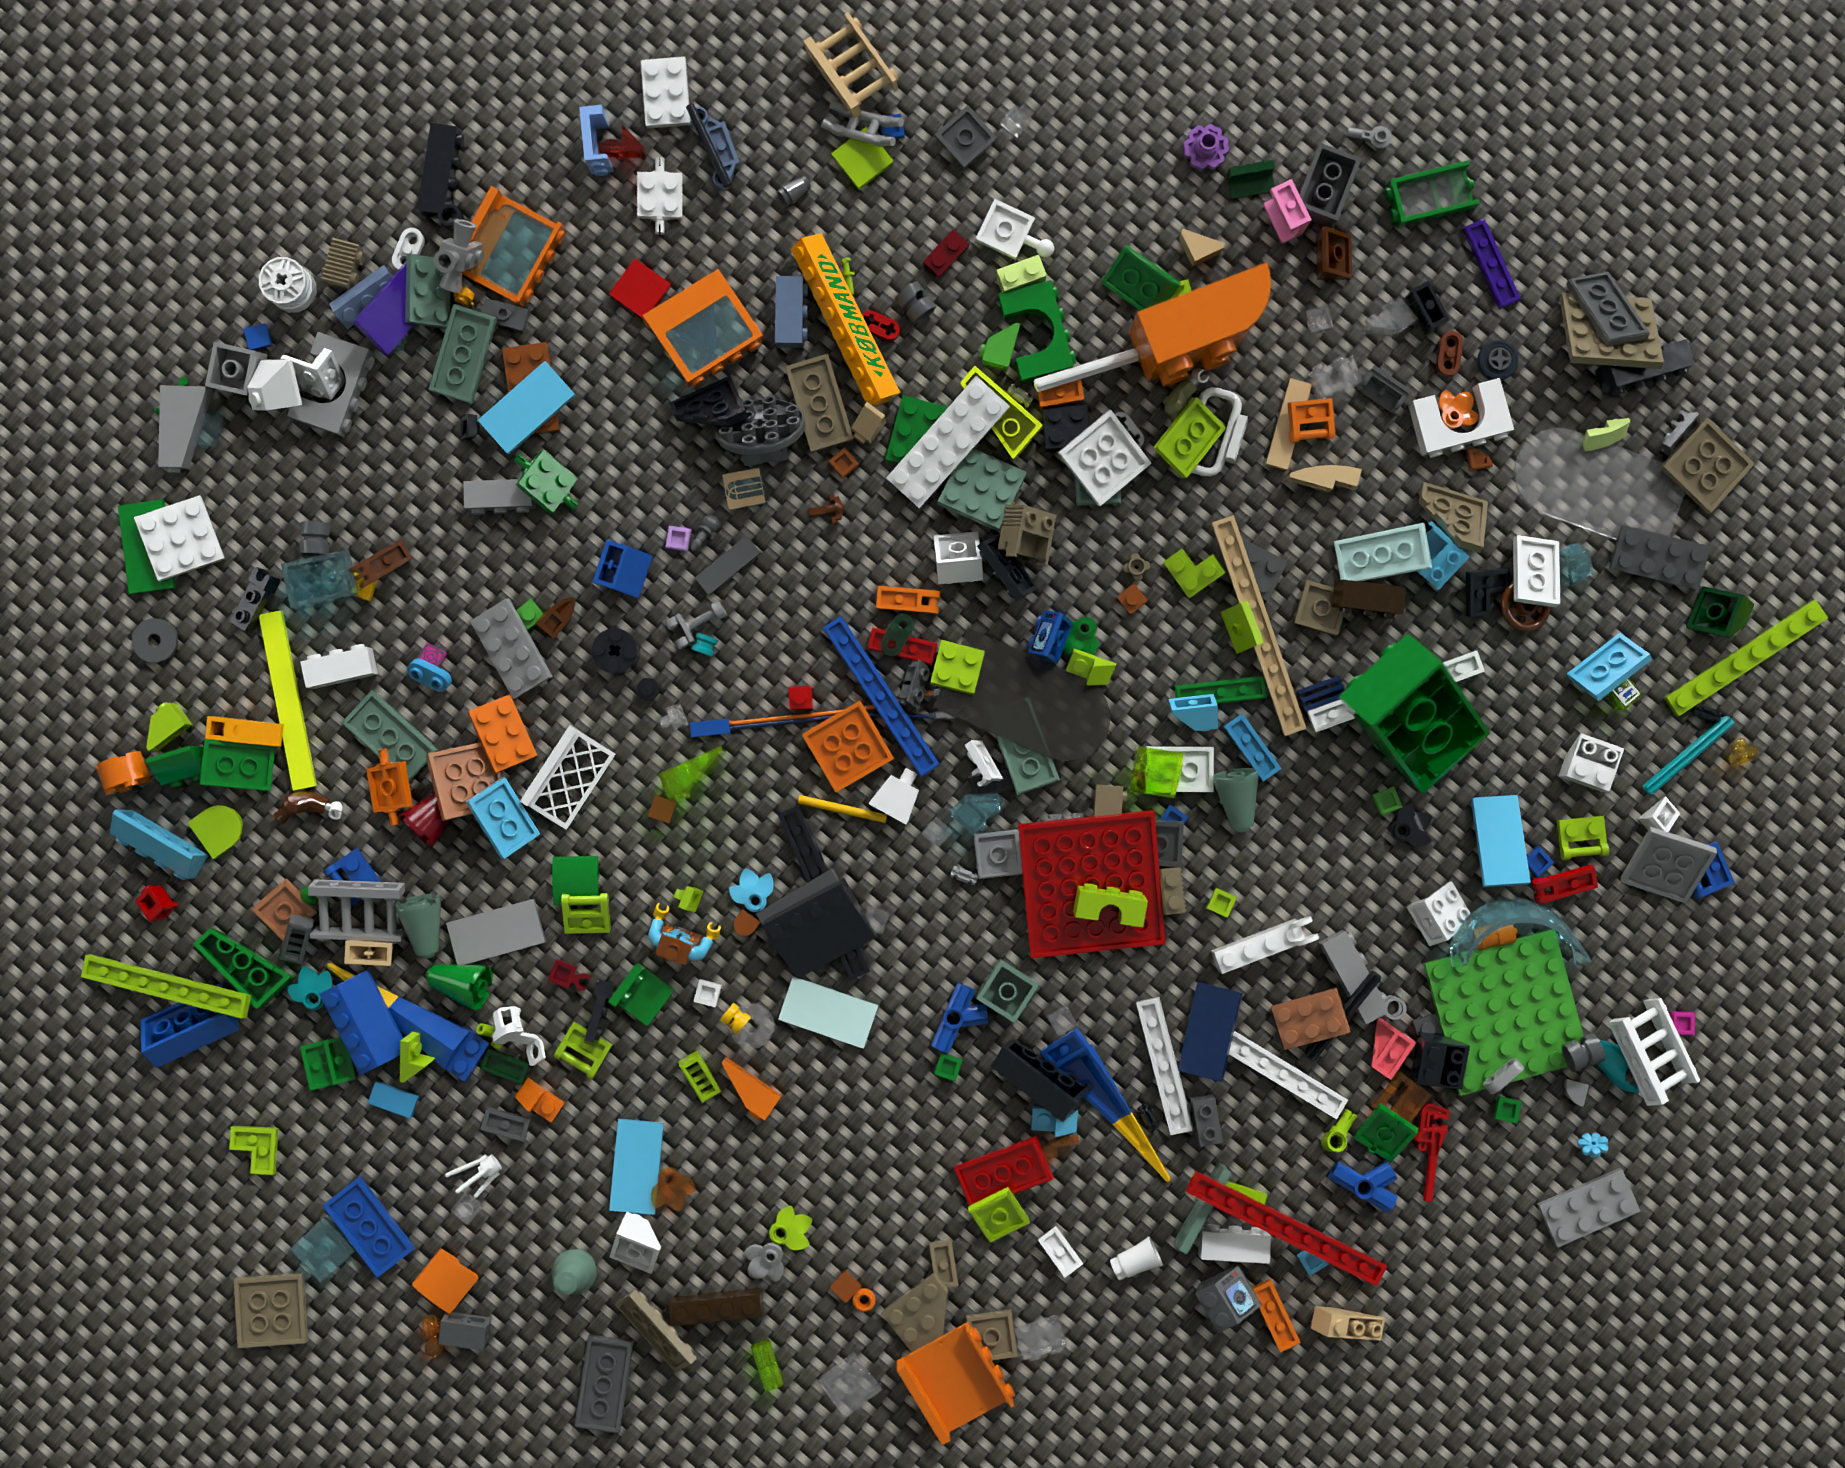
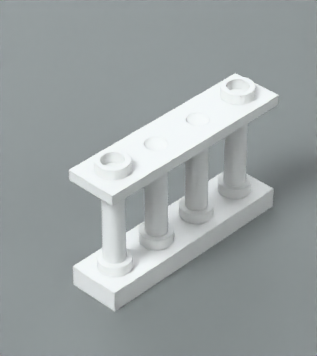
(1638, 1060)

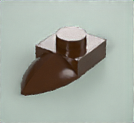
(556, 617)

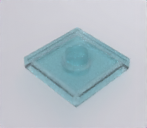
(323, 1249)

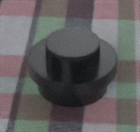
(648, 689)

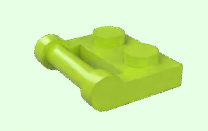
(1580, 830)
(586, 919)
(575, 1039)

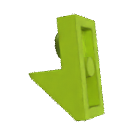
(1093, 668)
(410, 1058)

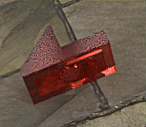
(627, 148)

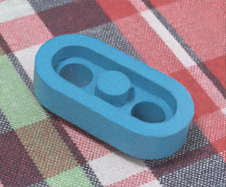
(429, 675)

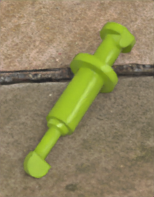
(847, 274)

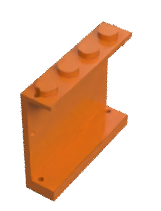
(954, 1380)

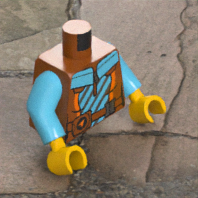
(678, 943)

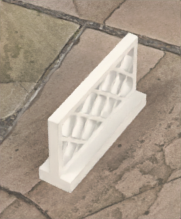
(550, 767)

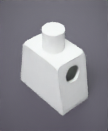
(897, 796)

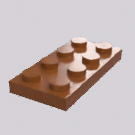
(521, 362)

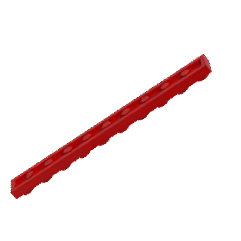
(1285, 1228)

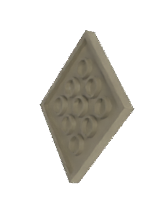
(1588, 348)

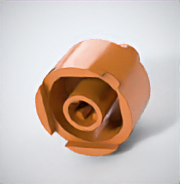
(123, 772)

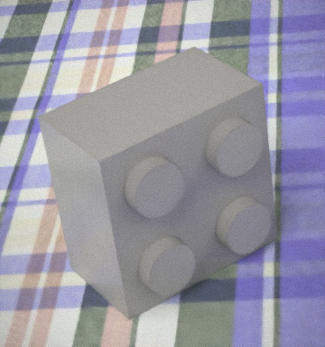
(232, 368)

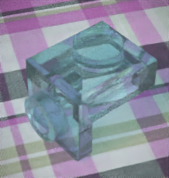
(1577, 561)

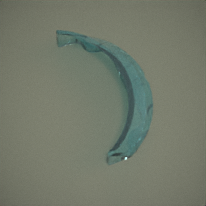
(1507, 912)

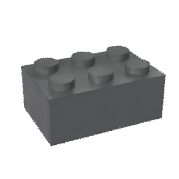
(1328, 183)

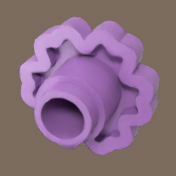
(1205, 147)

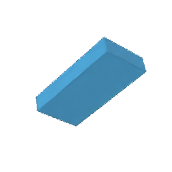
(393, 1099)

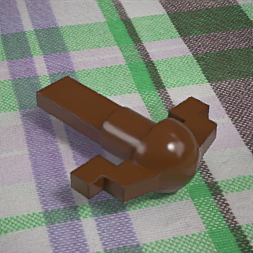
(837, 508)

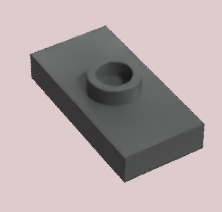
(508, 315)

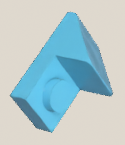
(1044, 1121)

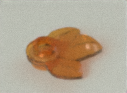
(672, 1192)

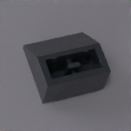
(1439, 1061)

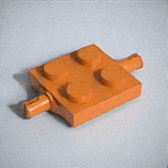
(389, 787)

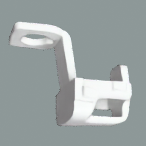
(515, 1033)

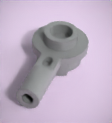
(1379, 137)

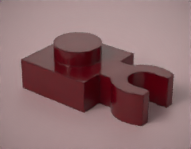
(565, 974)

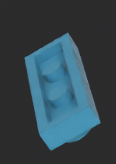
(1252, 747)

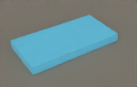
(526, 407)
(1500, 841)
(636, 1165)

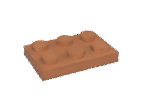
(1310, 1019)

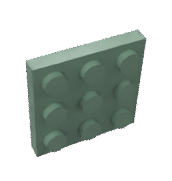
(982, 489)

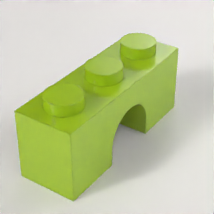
(1091, 900)

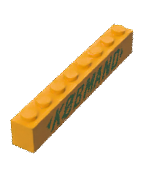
(845, 320)

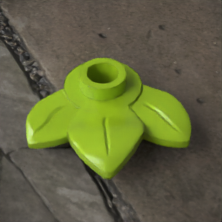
(794, 1229)

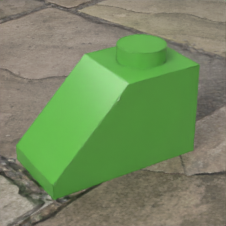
(999, 348)

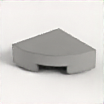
(1576, 1091)

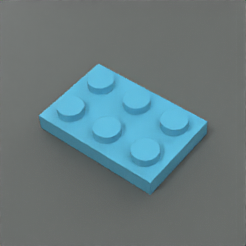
(1609, 666)
(502, 818)

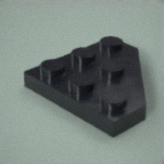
(711, 405)

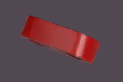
(882, 321)

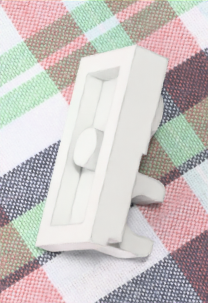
(979, 755)
(1060, 1251)

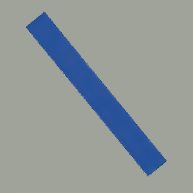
(881, 696)

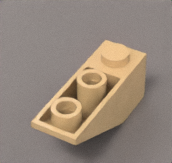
(1347, 1324)

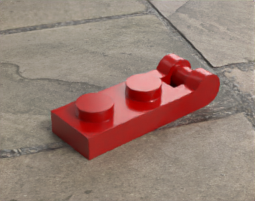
(1565, 884)

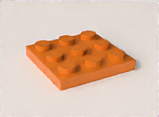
(847, 746)

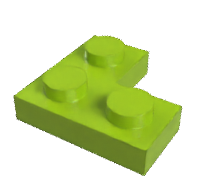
(1192, 577)
(262, 1143)

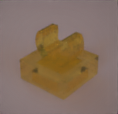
(1742, 753)

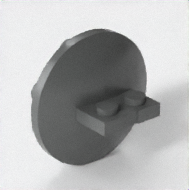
(765, 431)

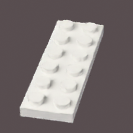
(948, 442)

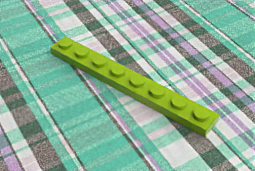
(1746, 658)
(166, 986)

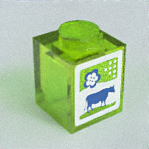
(1624, 695)

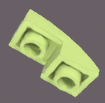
(1603, 437)

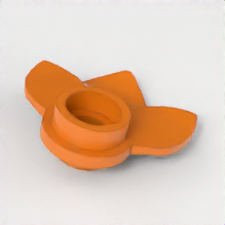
(1458, 407)

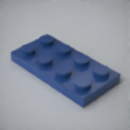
(368, 1226)

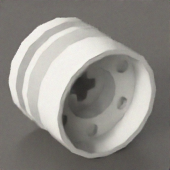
(299, 287)

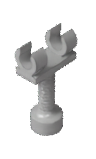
(717, 610)

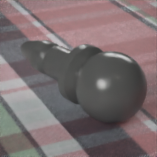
(709, 525)

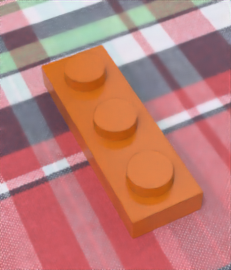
(1276, 1316)

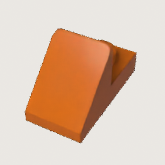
(540, 1100)

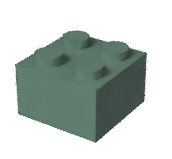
(1007, 990)

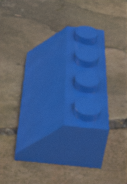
(363, 1021)
(182, 1030)

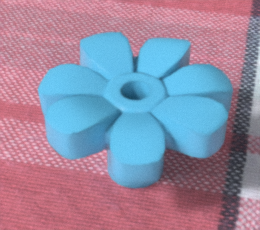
(1593, 1145)

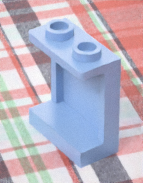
(592, 119)

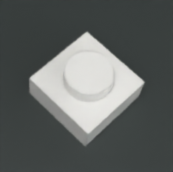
(707, 993)

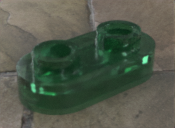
(898, 635)

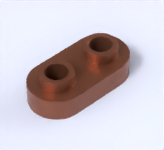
(1449, 354)

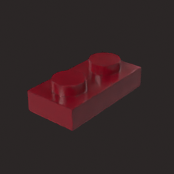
(946, 253)

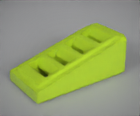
(691, 1059)

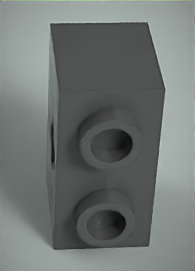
(1206, 1120)

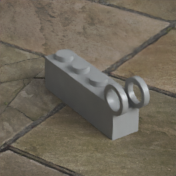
(1351, 972)

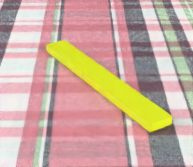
(287, 700)

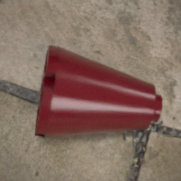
(425, 820)

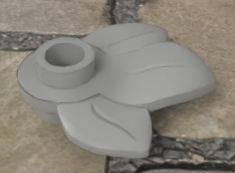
(764, 1264)

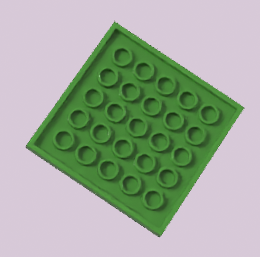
(1507, 1007)

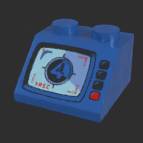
(1050, 636)

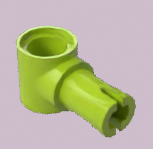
(1339, 1131)

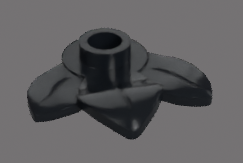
(1414, 826)

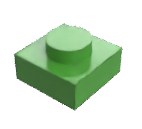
(529, 614)

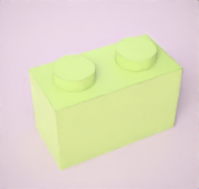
(1021, 274)

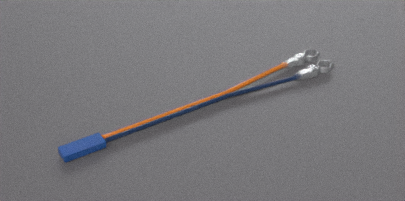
(722, 726)

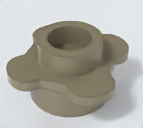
(1130, 566)

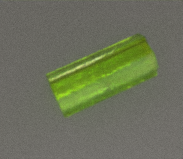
(767, 1365)

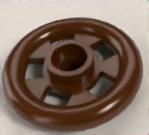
(1510, 614)

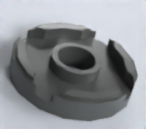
(142, 640)

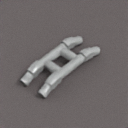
(870, 136)

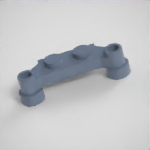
(723, 144)

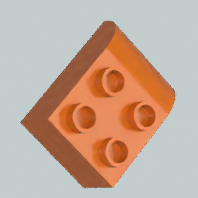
(1199, 325)

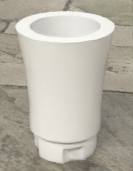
(1136, 1259)

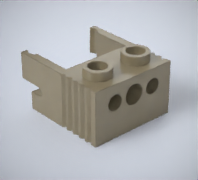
(1027, 533)

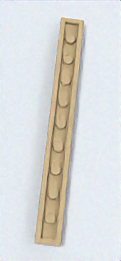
(1267, 652)

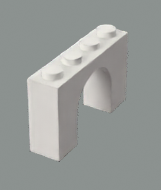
(1436, 437)

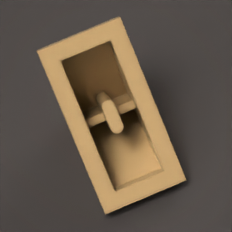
(1199, 247)
(368, 952)

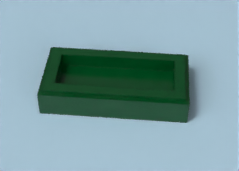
(505, 1066)

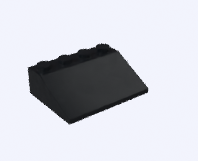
(819, 928)

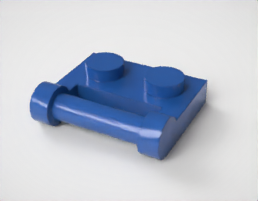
(356, 869)
(1717, 875)

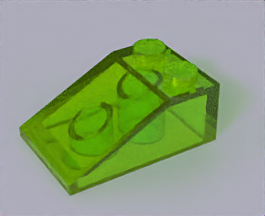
(687, 776)

